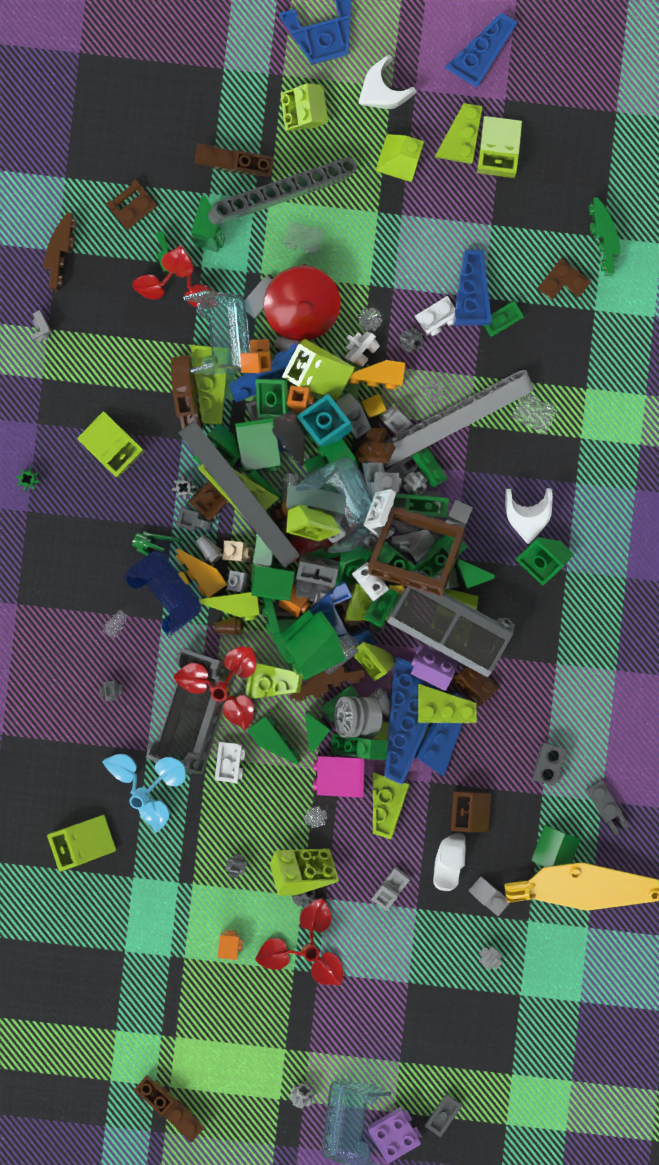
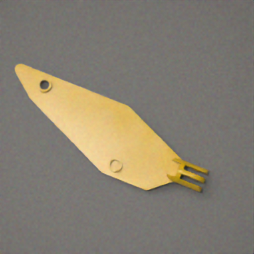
(585, 887)

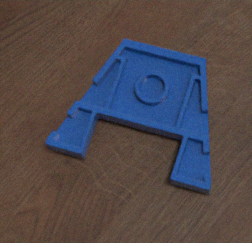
(322, 40)
(327, 607)

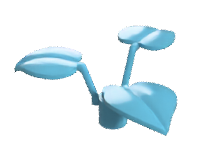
(153, 812)

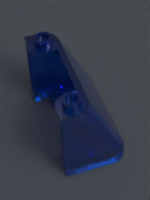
(168, 589)

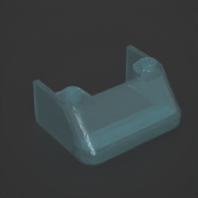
(227, 330)
(344, 479)
(346, 1120)

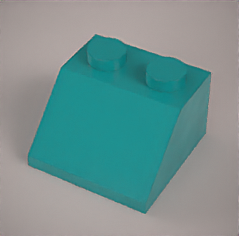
(325, 421)

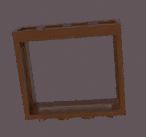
(409, 578)

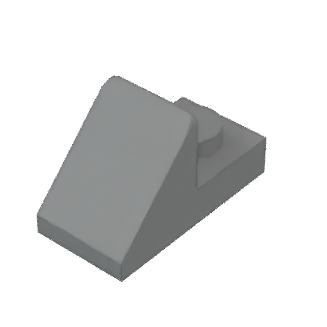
(417, 543)
(489, 896)

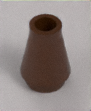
(229, 626)

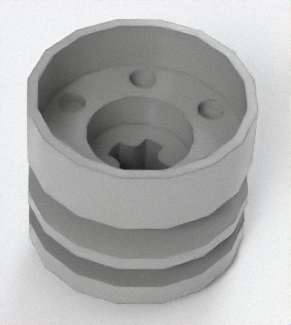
(358, 717)

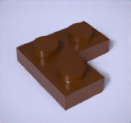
(563, 275)
(373, 449)

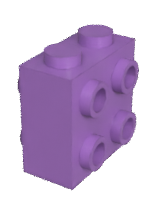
(433, 666)
(395, 1134)

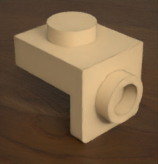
(238, 551)

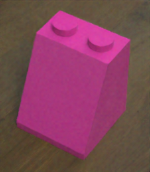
(339, 776)

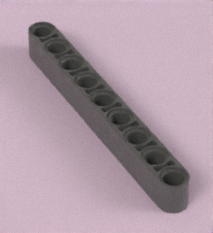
(324, 175)
(239, 494)

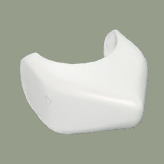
(377, 94)
(529, 520)
(449, 861)

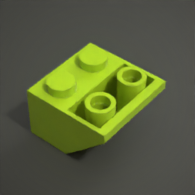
(304, 107)

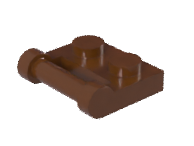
(136, 209)

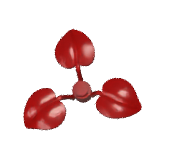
(175, 262)
(239, 661)
(327, 968)

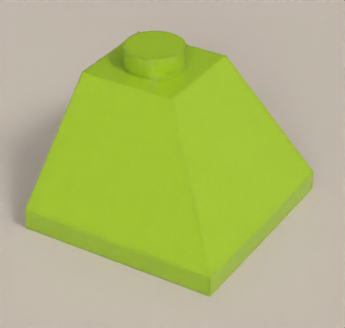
(400, 156)
(374, 660)

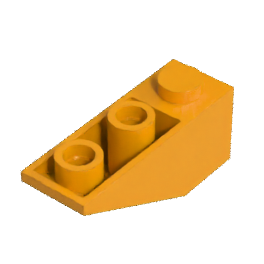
(384, 373)
(206, 575)

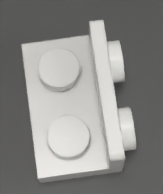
(436, 316)
(379, 510)

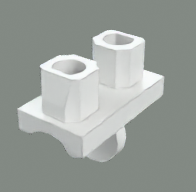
(358, 345)
(372, 585)

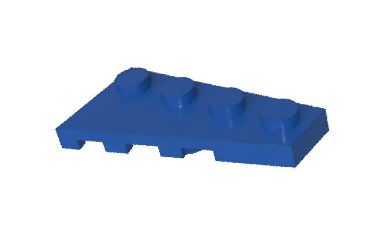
(478, 56)
(472, 296)
(246, 385)
(439, 744)

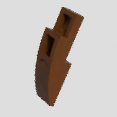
(233, 161)
(59, 244)
(185, 391)
(318, 685)
(170, 1107)

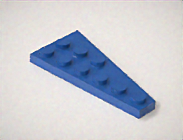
(404, 730)

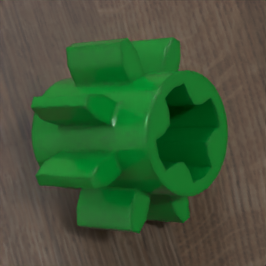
(33, 480)

